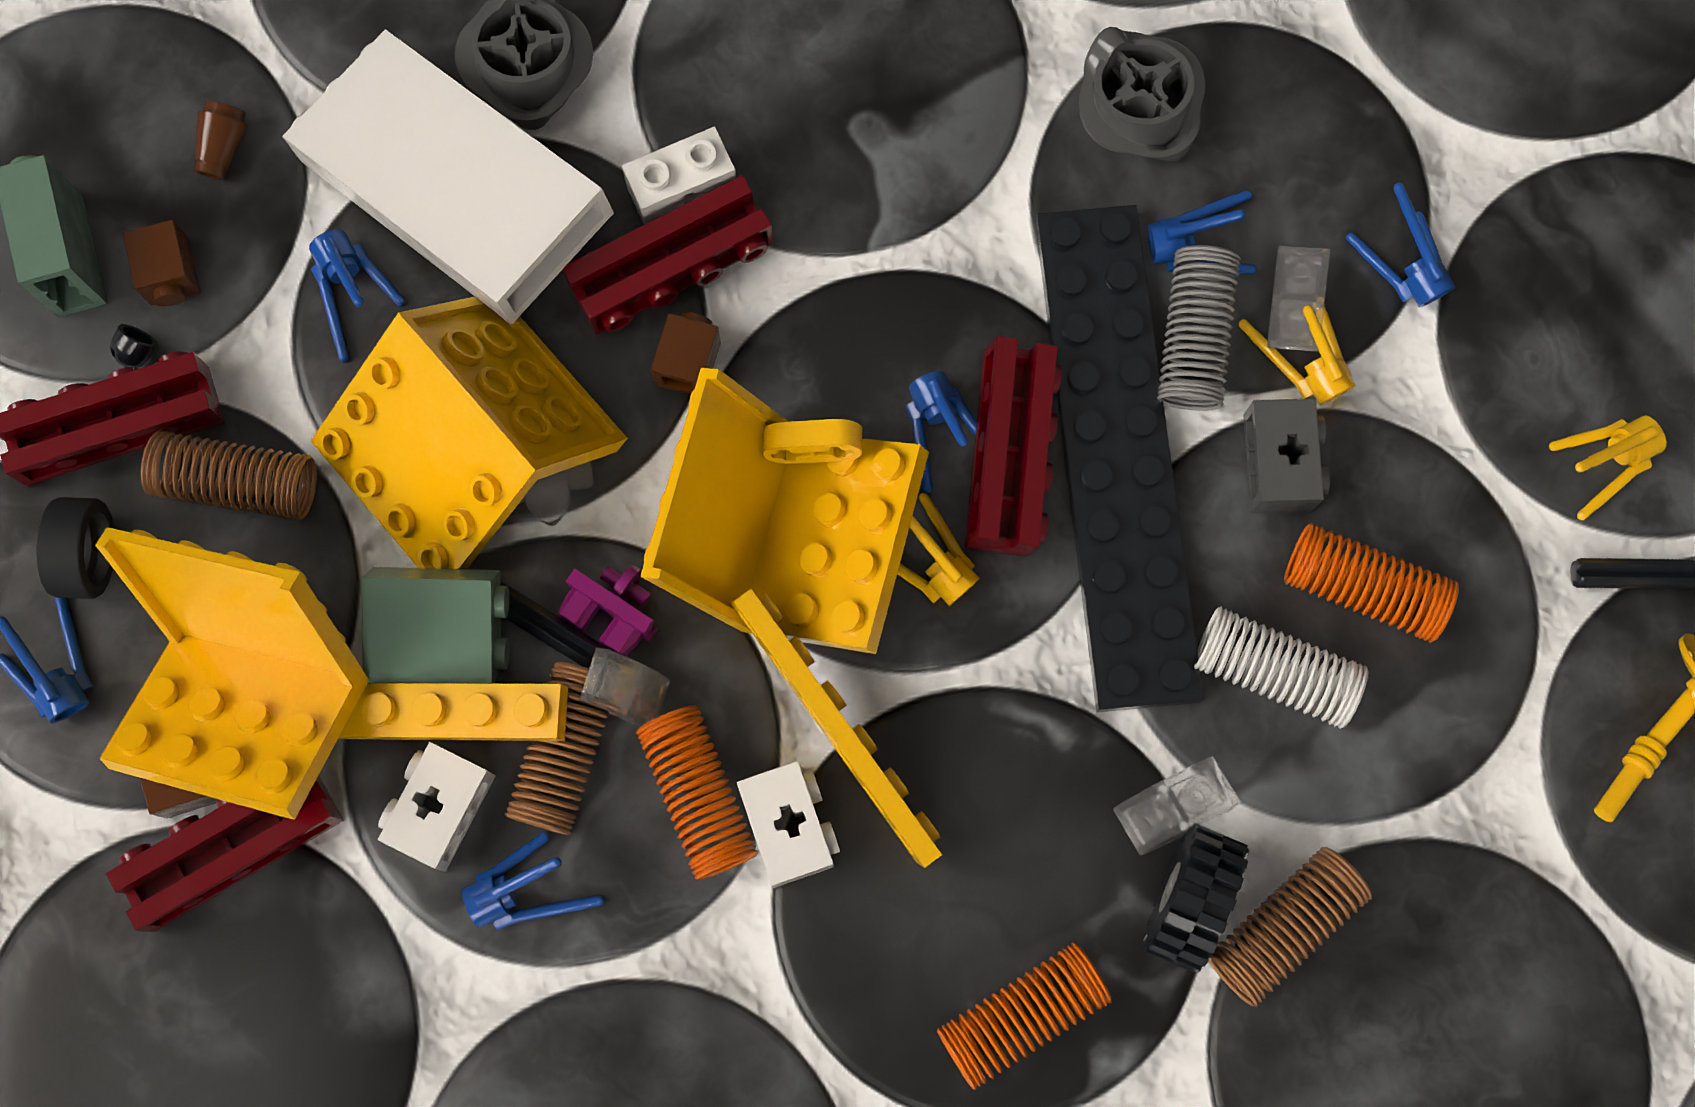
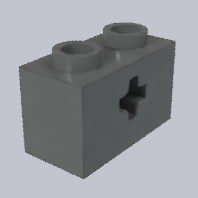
(1272, 481)

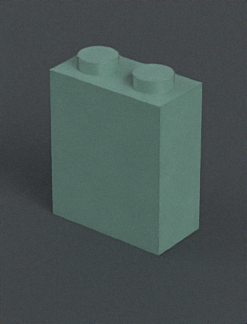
(50, 236)
(433, 625)

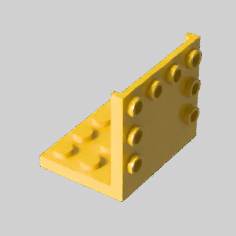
(458, 427)
(804, 533)
(246, 684)

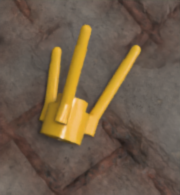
(1327, 376)
(1629, 444)
(951, 572)

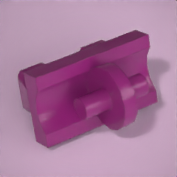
(588, 597)

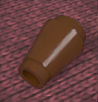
(217, 138)

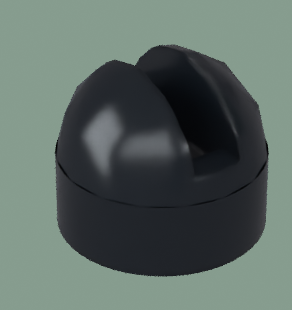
(132, 346)

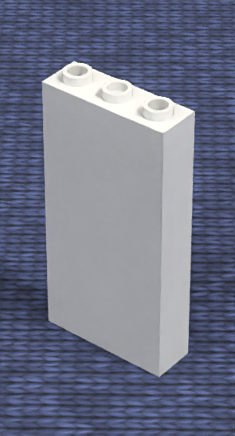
(449, 175)

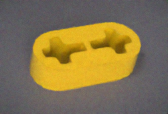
(812, 441)

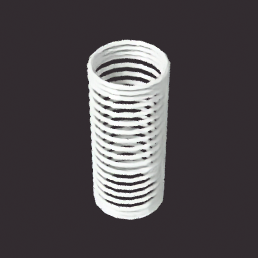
(1282, 676)

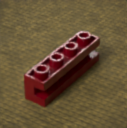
(669, 256)
(107, 417)
(1012, 448)
(213, 855)

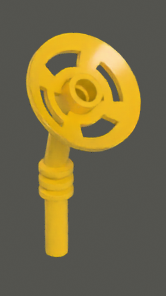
(1650, 749)

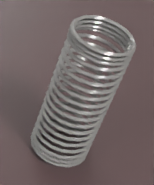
(1188, 393)

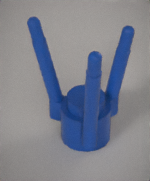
(1177, 232)
(339, 262)
(1427, 276)
(937, 402)
(54, 692)
(494, 894)

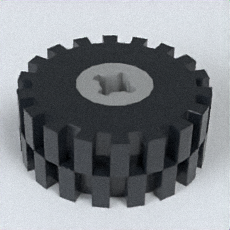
(1196, 898)

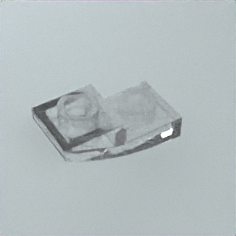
(1297, 283)
(624, 687)
(1175, 804)

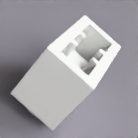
(677, 174)
(764, 800)
(429, 835)

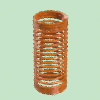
(1330, 576)
(681, 729)
(1086, 977)

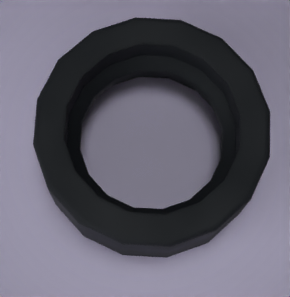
(67, 551)

